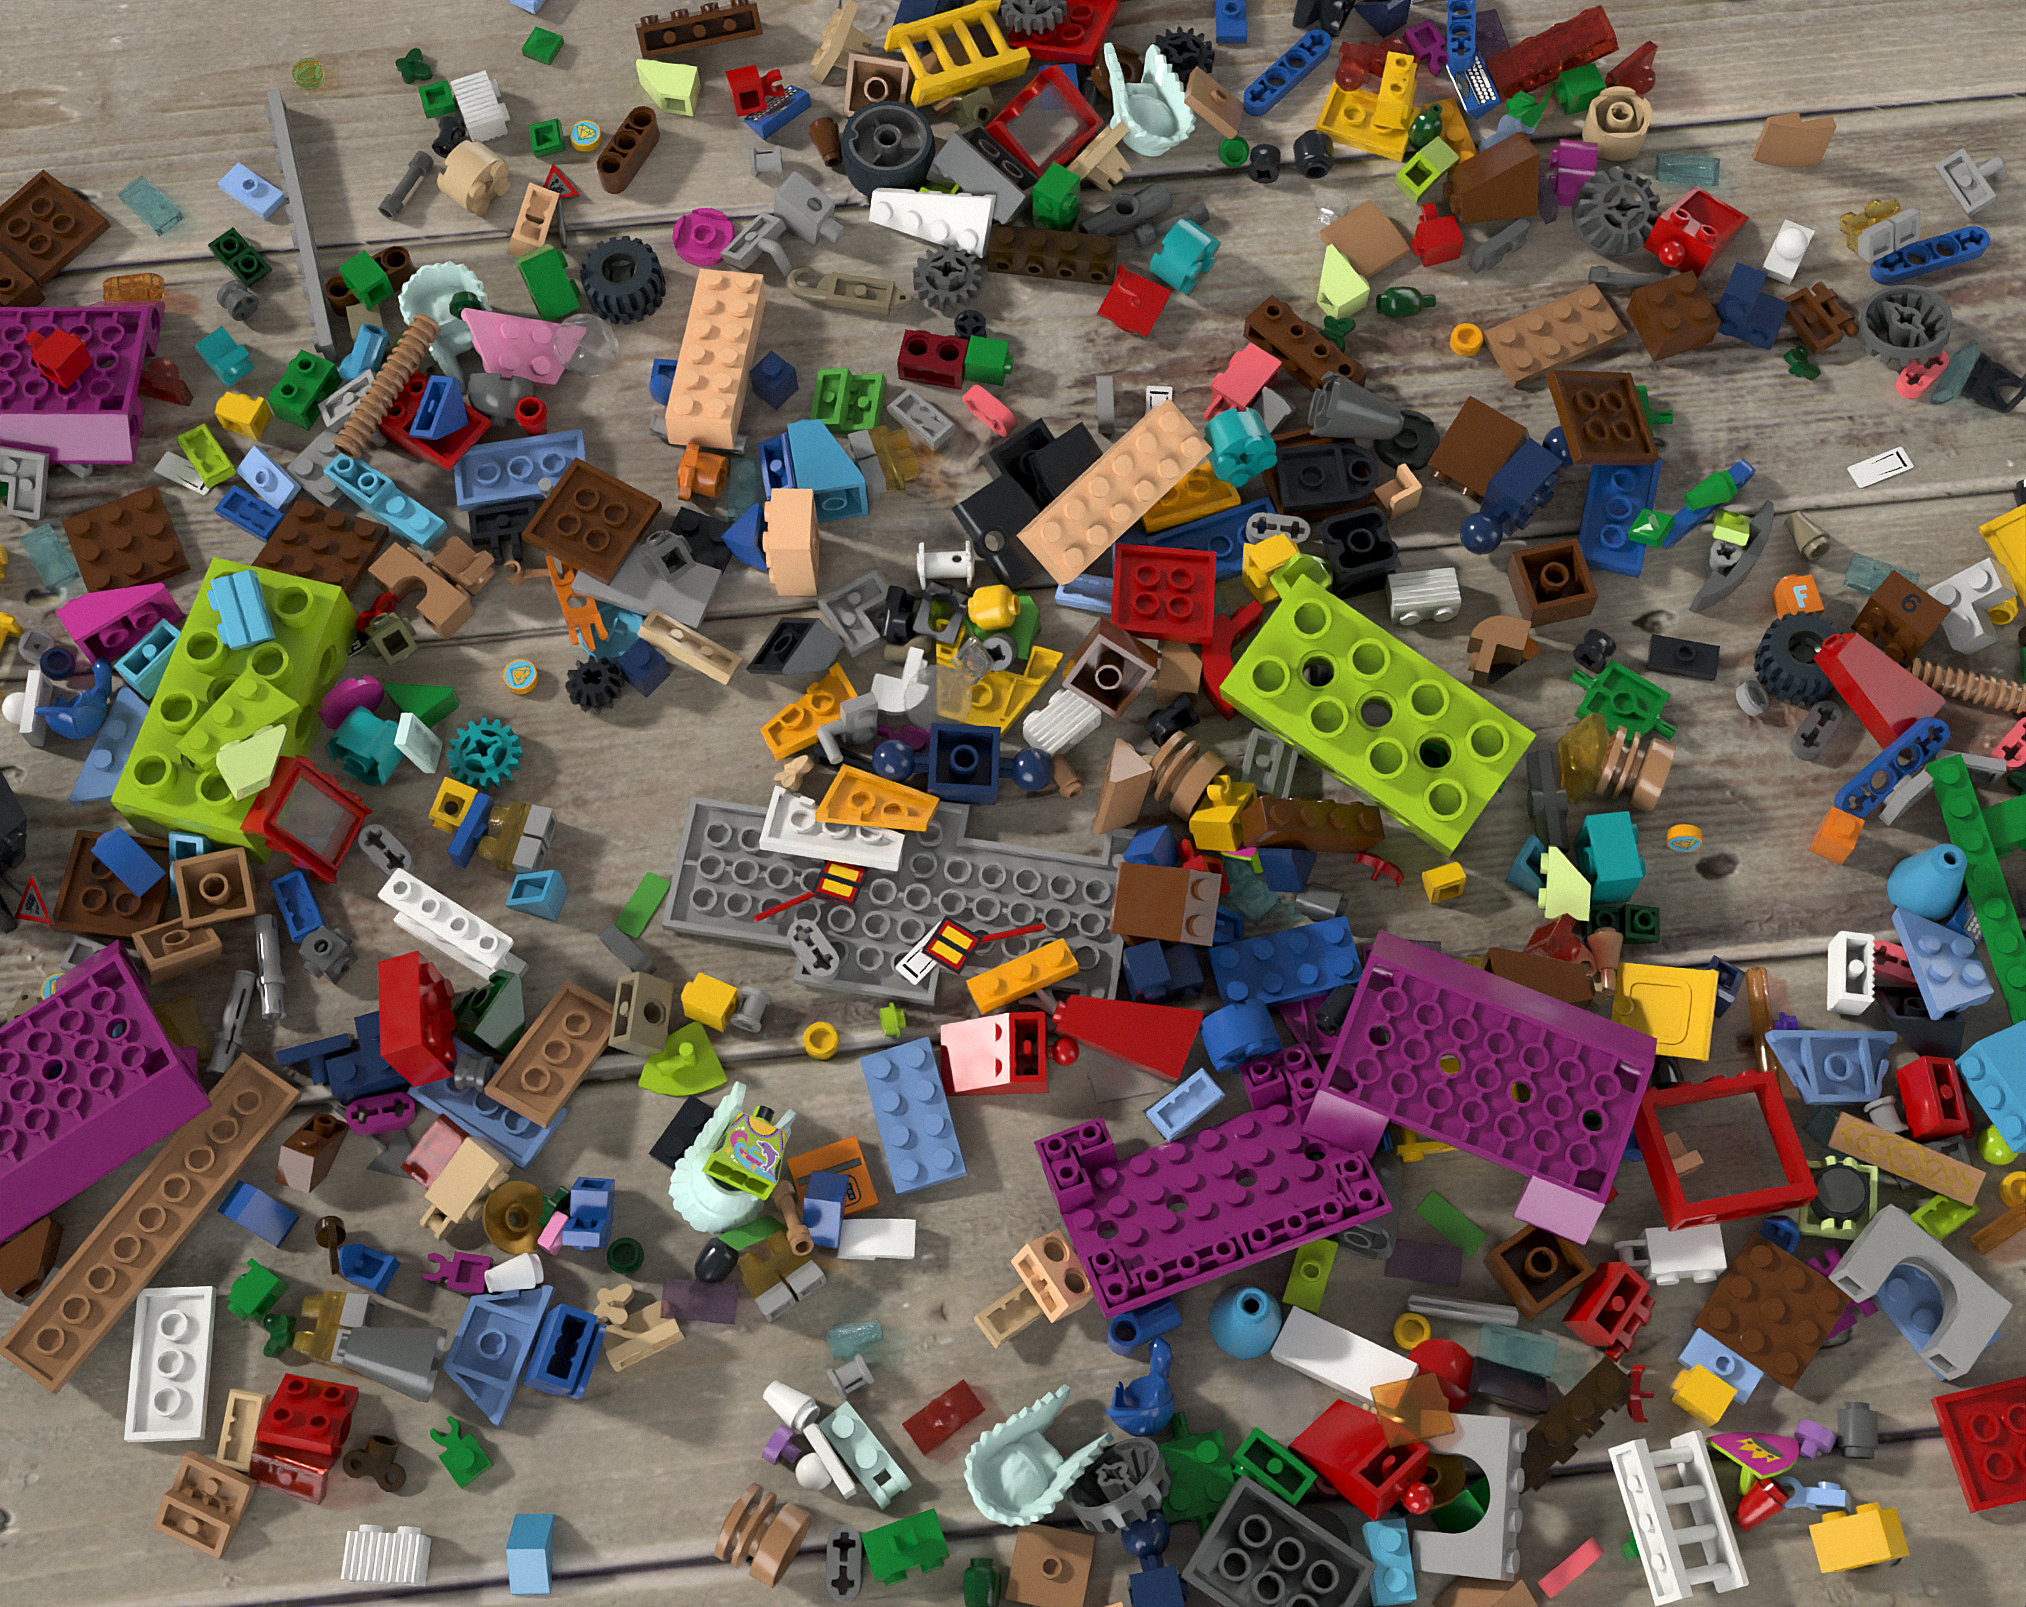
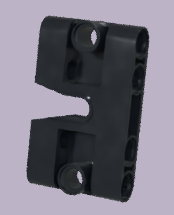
(1006, 508)

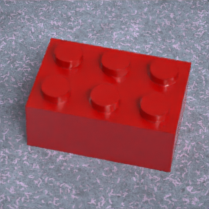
(416, 1019)

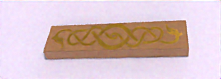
(1906, 1158)

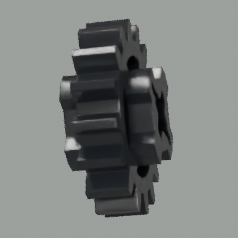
(1186, 52)

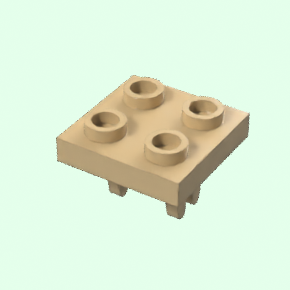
(838, 41)
(1102, 159)

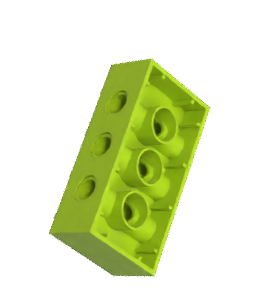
(312, 643)
(1367, 670)

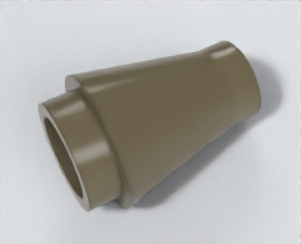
(1808, 537)

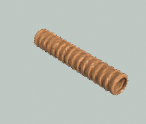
(385, 388)
(1970, 686)

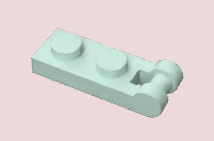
(863, 1454)

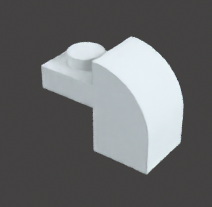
(890, 690)

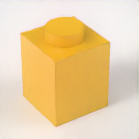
(709, 1001)
(1702, 1394)

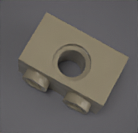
(641, 1014)

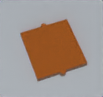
(1412, 1410)

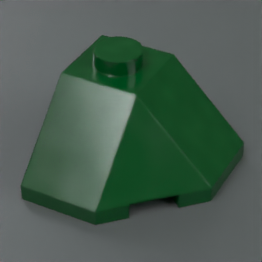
(492, 1014)

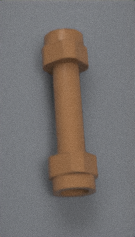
(798, 1234)

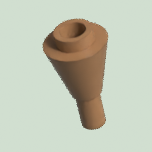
(1606, 949)

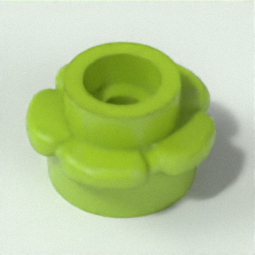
(892, 1020)

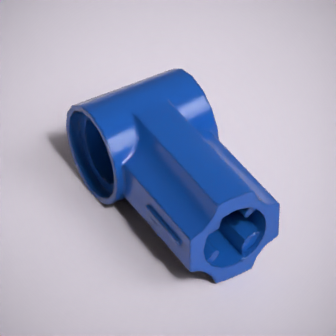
(1145, 1323)

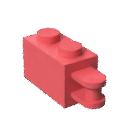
(1243, 381)

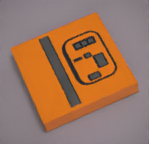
(837, 1158)

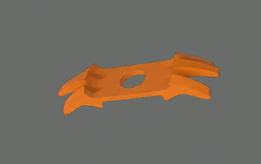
(576, 616)

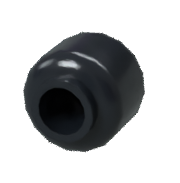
(1313, 154)

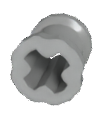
(766, 160)
(1722, 557)
(751, 1009)
(1885, 1115)
(850, 1376)

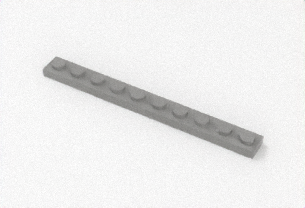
(302, 235)

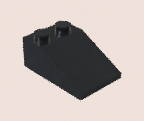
(1013, 454)

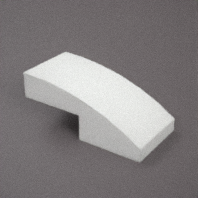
(877, 1238)

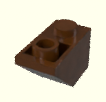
(310, 1152)
(29, 1258)

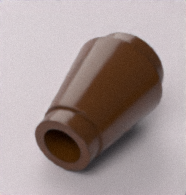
(827, 140)

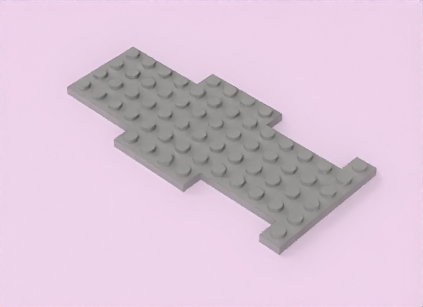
(981, 884)

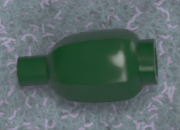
(1426, 127)
(1403, 302)
(981, 1584)

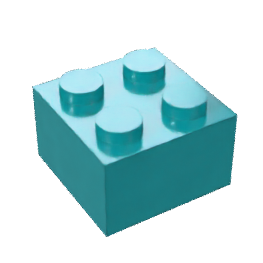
(1609, 857)

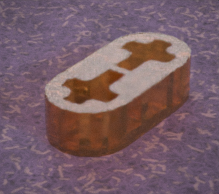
(134, 288)

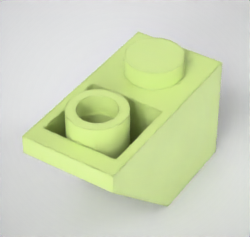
(670, 85)
(1341, 288)
(251, 763)
(1565, 887)

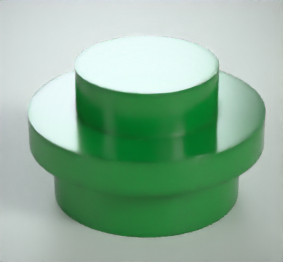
(1234, 151)

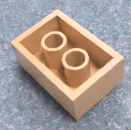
(792, 542)

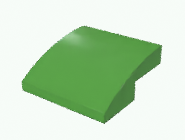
(848, 401)

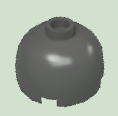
(497, 396)

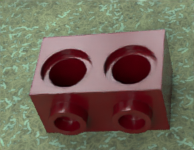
(931, 365)

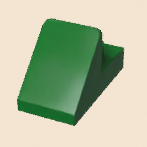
(1465, 1510)

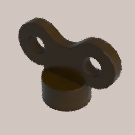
(329, 1234)
(377, 1463)

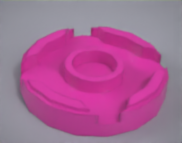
(702, 236)
(348, 695)

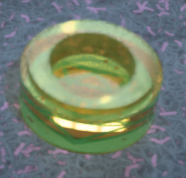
(308, 73)

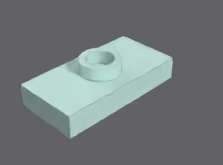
(418, 743)

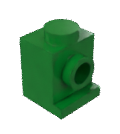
(255, 1292)

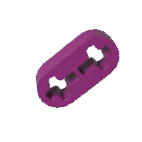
(381, 1114)

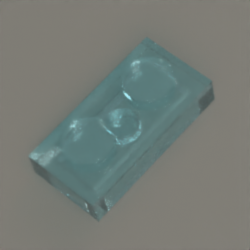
(745, 487)

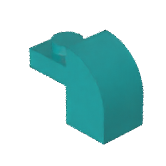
(224, 356)

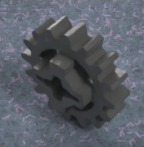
(1033, 14)
(947, 277)

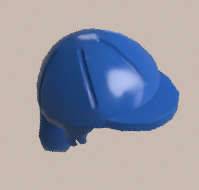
(85, 712)
(1148, 1401)

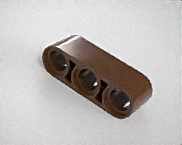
(628, 149)
(393, 261)

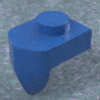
(662, 379)
(1781, 1231)
(367, 1267)

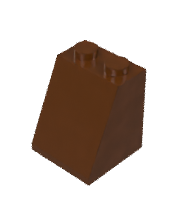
(1495, 182)
(1476, 448)
(1165, 903)
(1543, 974)

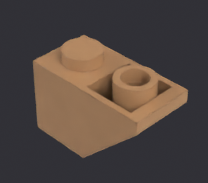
(1178, 672)

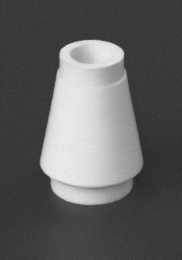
(515, 1274)
(791, 1405)

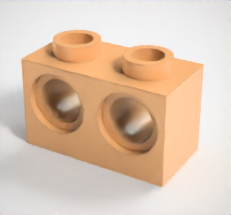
(533, 220)
(1053, 1275)

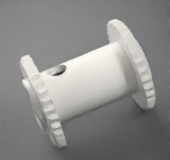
(945, 565)

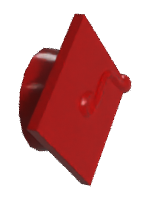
(1134, 302)

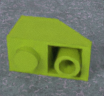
(1425, 169)

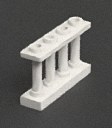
(449, 927)
(1652, 1525)

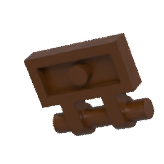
(1813, 323)

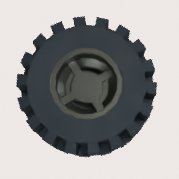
(623, 280)
(1788, 655)

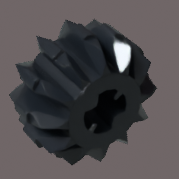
(587, 694)

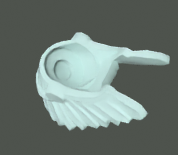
(1150, 108)
(430, 295)
(704, 1199)
(1018, 1472)

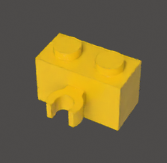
(1217, 819)
(1858, 1539)

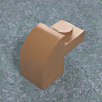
(463, 565)
(1497, 639)

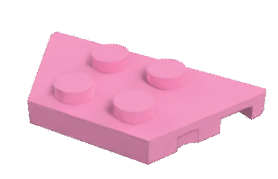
(515, 346)

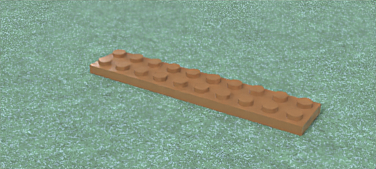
(147, 1224)

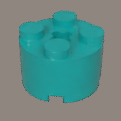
(1185, 255)
(1239, 446)
(366, 747)

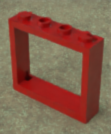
(1675, 1210)

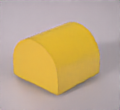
(1444, 882)

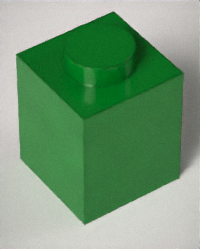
(1578, 88)
(366, 280)
(988, 360)

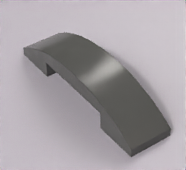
(1720, 587)

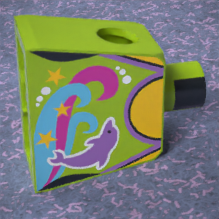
(749, 1153)

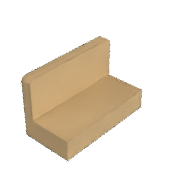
(642, 1337)

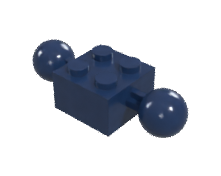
(1517, 492)
(963, 764)
(1156, 1583)

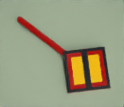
(835, 882)
(955, 944)

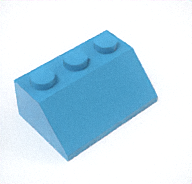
(1997, 1078)

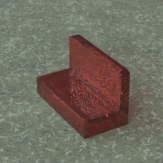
(293, 1470)

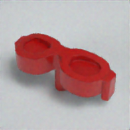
(383, 604)
(1380, 865)
(1634, 1404)

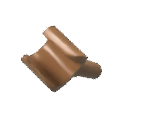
(522, 574)

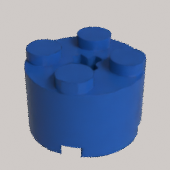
(1239, 1035)

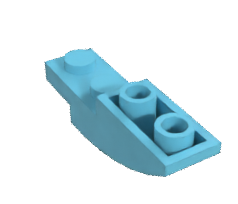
(384, 501)

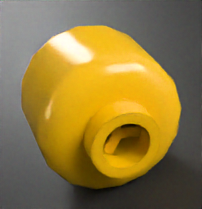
(993, 607)

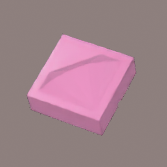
(551, 1237)

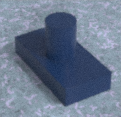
(316, 1054)

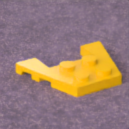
(1001, 694)

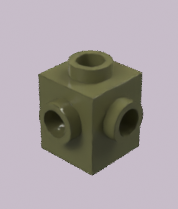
(975, 105)
(398, 646)

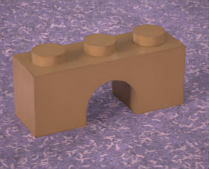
(403, 572)

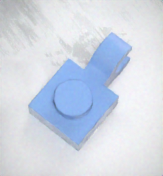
(1824, 1497)

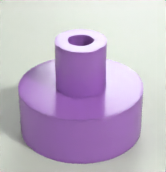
(1814, 1438)
(781, 1446)

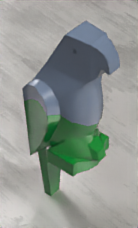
(1522, 116)

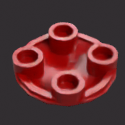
(1450, 1364)

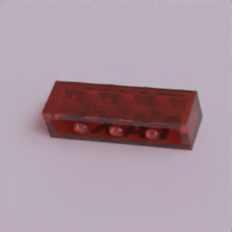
(1556, 50)

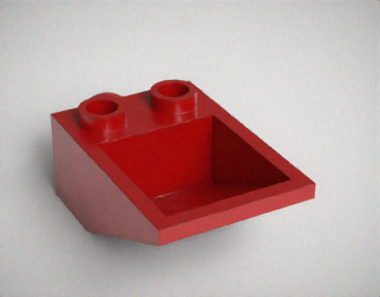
(1694, 232)
(442, 452)
(993, 1056)
(1355, 1459)

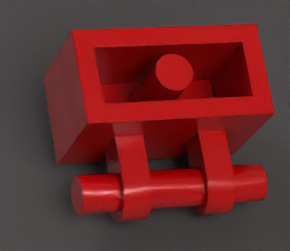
(1935, 1099)
(1611, 1309)

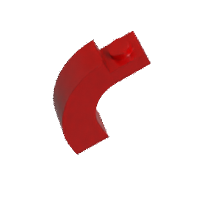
(1216, 656)

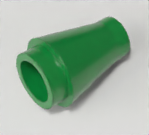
(1713, 490)

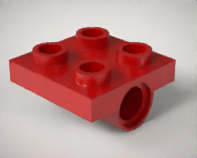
(309, 1414)

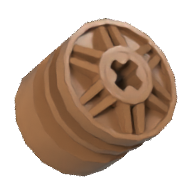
(1635, 769)
(1181, 774)
(759, 1533)

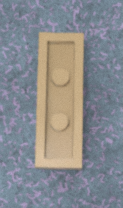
(689, 646)

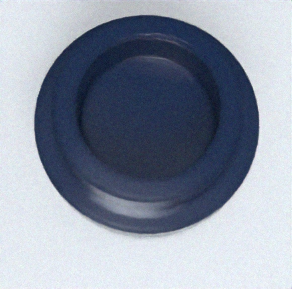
(57, 664)

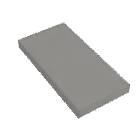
(637, 591)

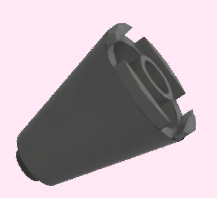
(1351, 411)
(1379, 1233)
(396, 1357)

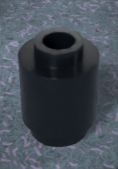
(1334, 1009)

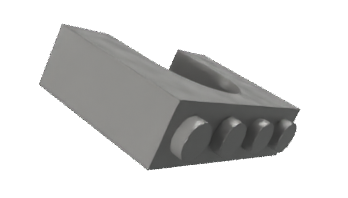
(1969, 1304)
(1490, 1546)

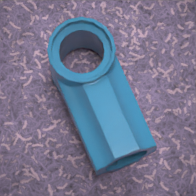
(366, 352)

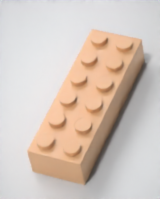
(715, 359)
(1114, 492)

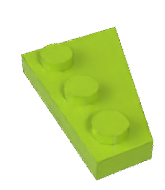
(236, 716)

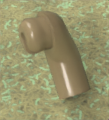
(899, 653)

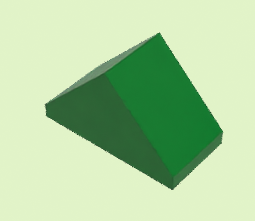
(426, 702)

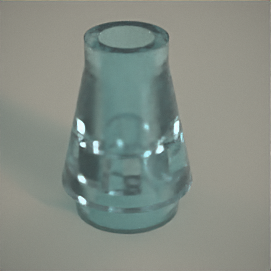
(851, 1338)

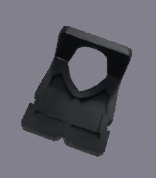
(1984, 383)
(948, 593)

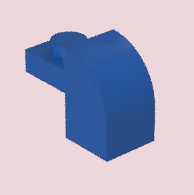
(127, 860)
(590, 1213)

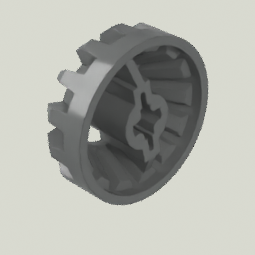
(1597, 223)
(1915, 323)
(1121, 1486)

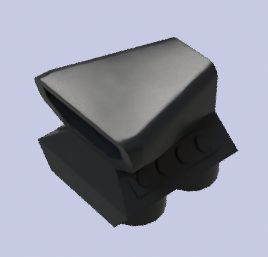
(1330, 13)
(1359, 551)

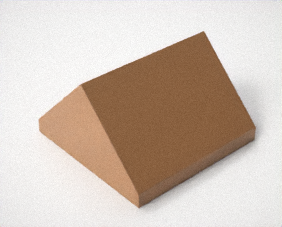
(875, 80)
(1122, 789)
(215, 887)
(172, 950)
(1486, 1593)

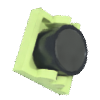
(1844, 1199)

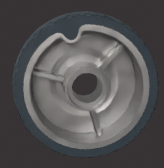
(887, 147)

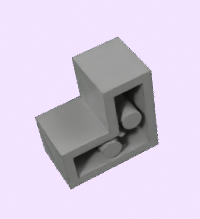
(1969, 598)

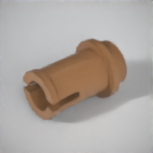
(1069, 783)

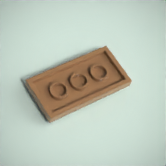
(1554, 335)
(553, 1055)

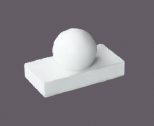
(1787, 251)
(19, 707)
(817, 1469)

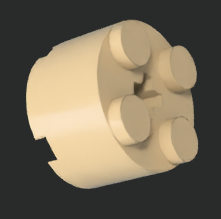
(1617, 123)
(474, 176)

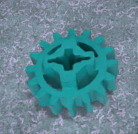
(467, 754)

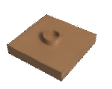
(1214, 103)
(1050, 1567)

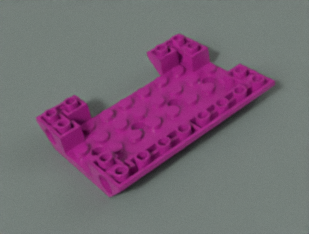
(100, 412)
(1501, 1039)
(104, 1104)
(1224, 1222)

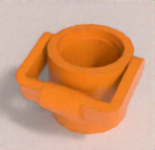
(701, 473)

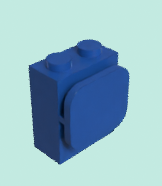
(565, 1352)

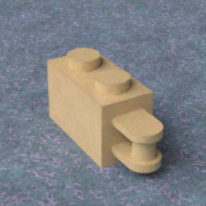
(465, 1186)

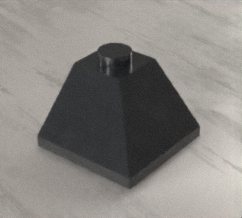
(796, 648)
(1910, 1018)

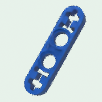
(1460, 23)
(1283, 70)
(1931, 258)
(1687, 520)
(1889, 764)

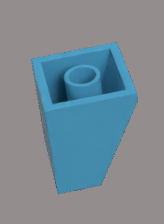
(828, 470)

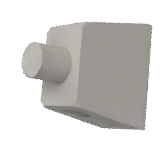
(806, 210)

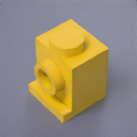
(243, 414)
(451, 792)

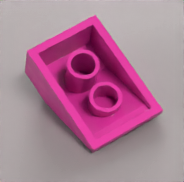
(117, 619)

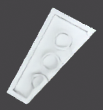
(937, 217)
(793, 830)

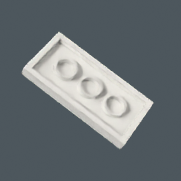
(170, 1364)

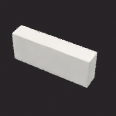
(1338, 1356)

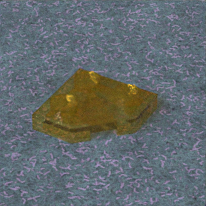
(1582, 756)

